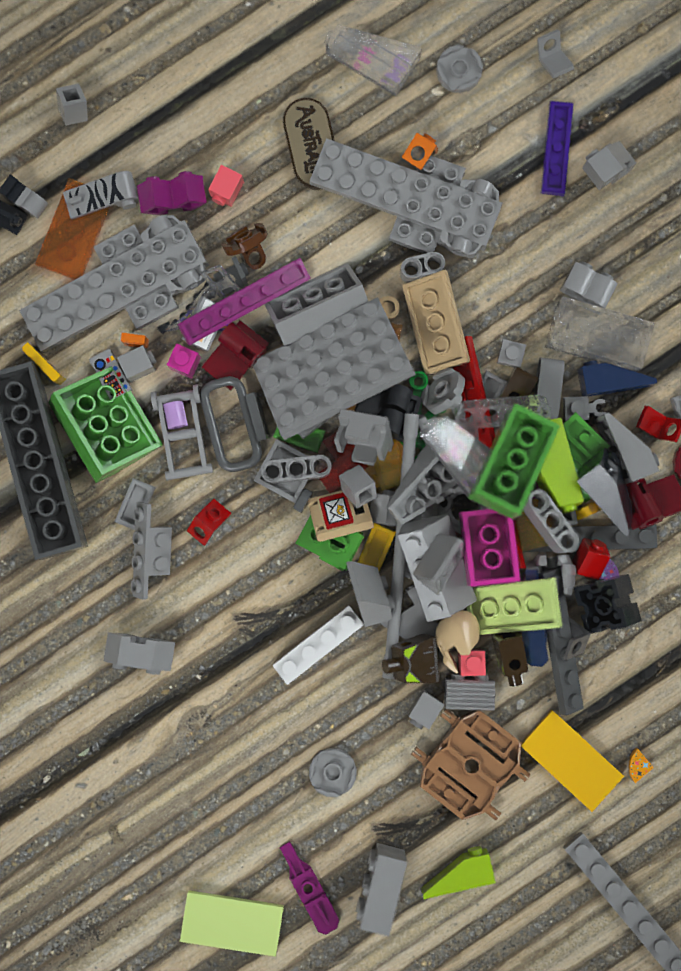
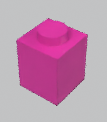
(184, 361)

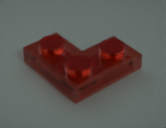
(341, 464)

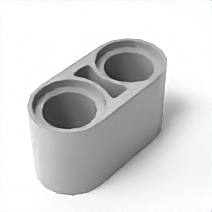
(420, 263)

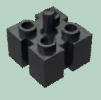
(607, 604)

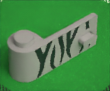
(107, 191)

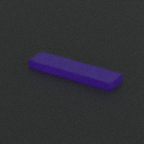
(557, 148)

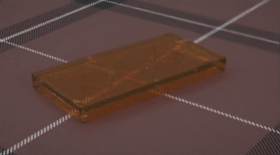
(70, 241)

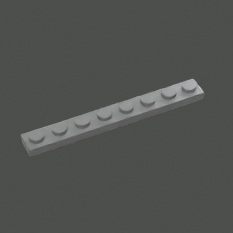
(624, 902)

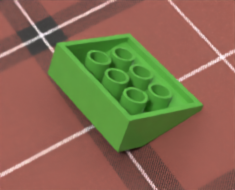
(104, 430)

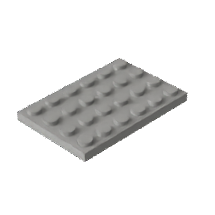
(332, 368)

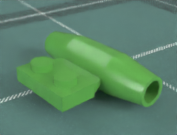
(583, 443)

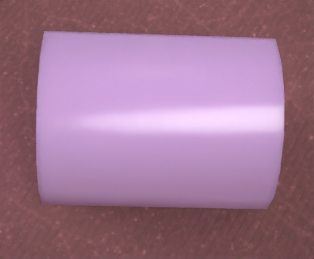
(175, 415)

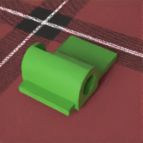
(332, 551)

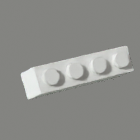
(318, 644)

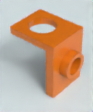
(426, 143)

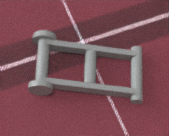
(157, 403)

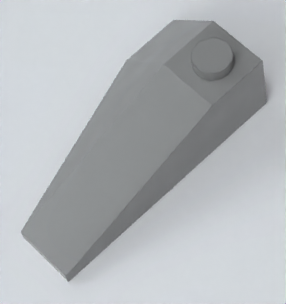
(421, 487)

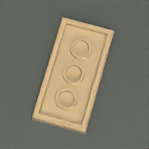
(436, 322)

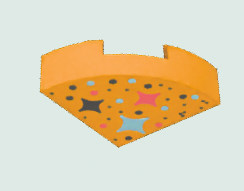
(638, 765)

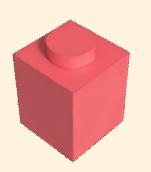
(225, 186)
(472, 664)

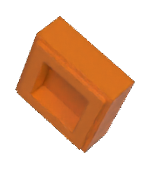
(134, 340)

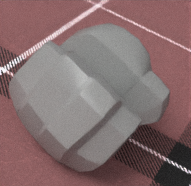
(543, 563)

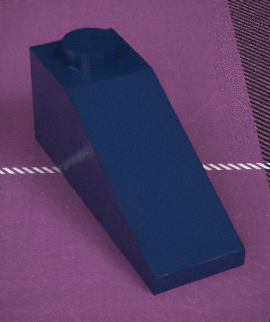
(607, 378)

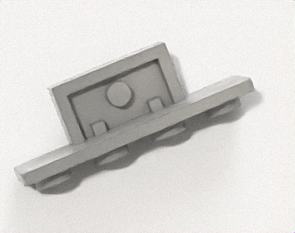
(151, 550)

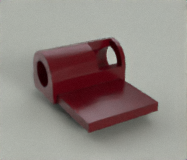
(230, 357)
(654, 500)

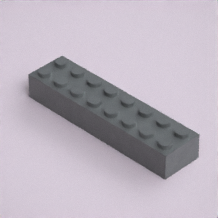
(38, 464)

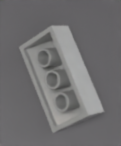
(315, 303)
(415, 540)

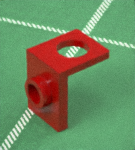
(657, 425)
(209, 520)

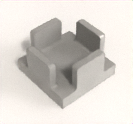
(367, 432)

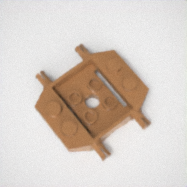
(456, 750)

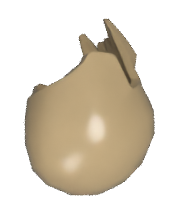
(457, 631)

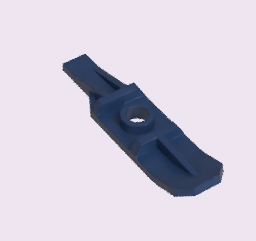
(535, 640)

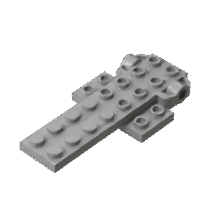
(429, 203)
(136, 274)

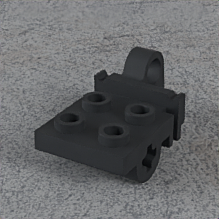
(392, 404)

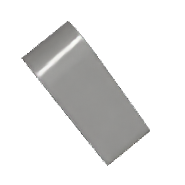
(550, 383)
(284, 469)
(560, 525)

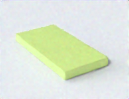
(517, 606)
(231, 923)

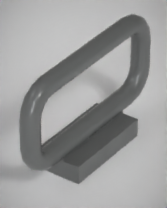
(253, 418)

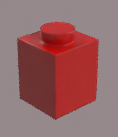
(591, 558)

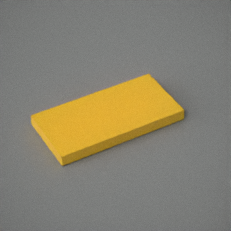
(571, 760)

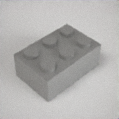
(381, 889)

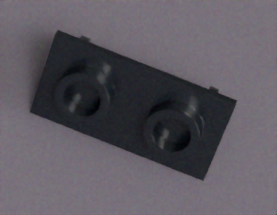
(11, 218)

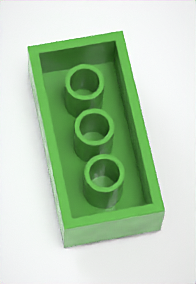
(514, 461)

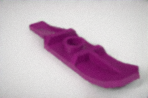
(316, 901)

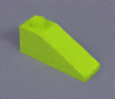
(464, 873)

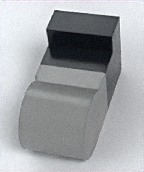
(22, 197)

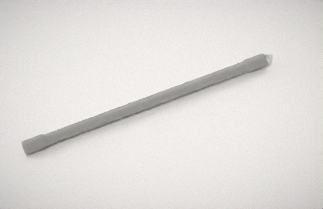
(410, 433)

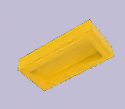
(43, 363)
(376, 546)

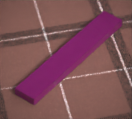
(243, 301)

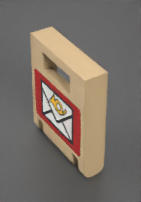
(335, 516)

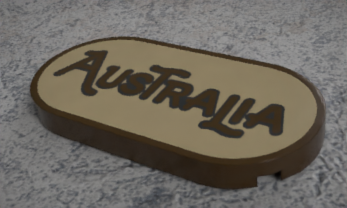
(306, 129)

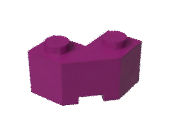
(160, 195)

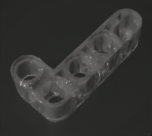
(501, 405)

